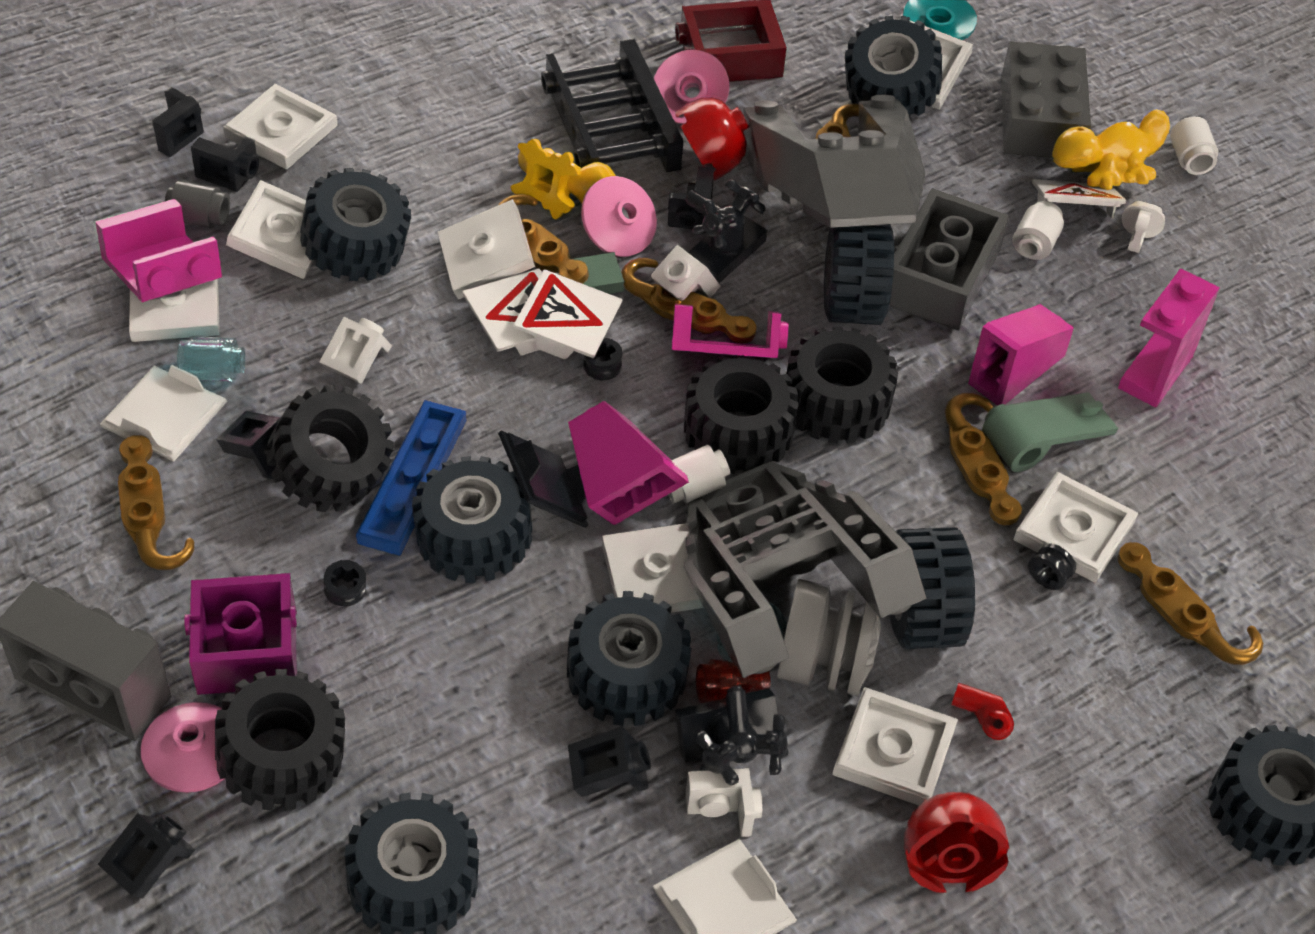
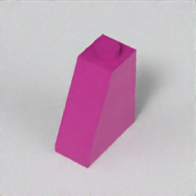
(1017, 352)
(620, 464)

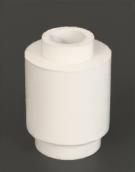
(1194, 145)
(1038, 230)
(704, 471)

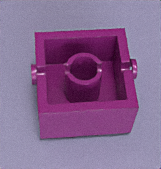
(240, 630)

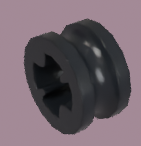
(608, 369)
(1052, 566)
(348, 571)

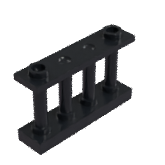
(640, 92)

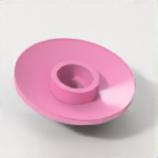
(690, 70)
(606, 223)
(178, 763)

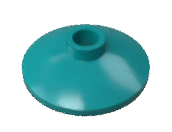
(946, 16)

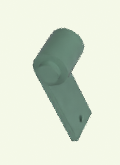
(1028, 429)

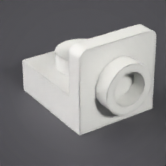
(684, 274)
(354, 348)
(713, 797)

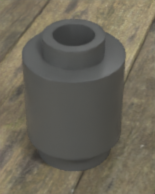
(200, 203)

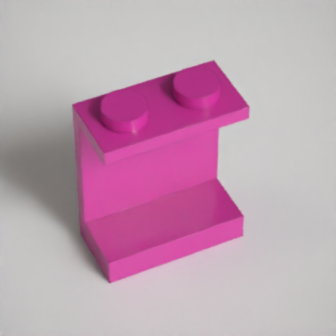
(154, 253)
(1177, 326)
(775, 339)

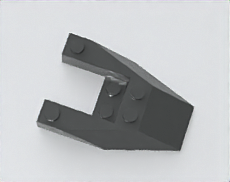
(840, 177)
(781, 526)

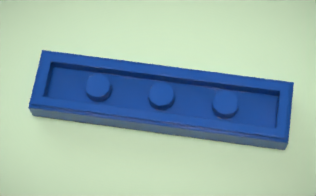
(423, 449)

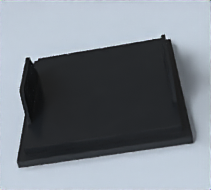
(546, 479)

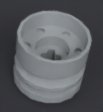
(828, 638)

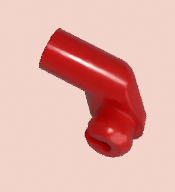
(988, 709)

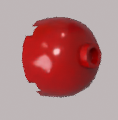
(715, 133)
(955, 841)

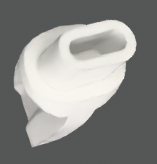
(1142, 221)

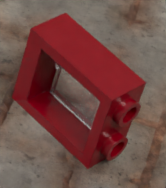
(738, 34)

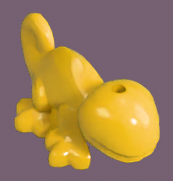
(1115, 153)
(555, 176)

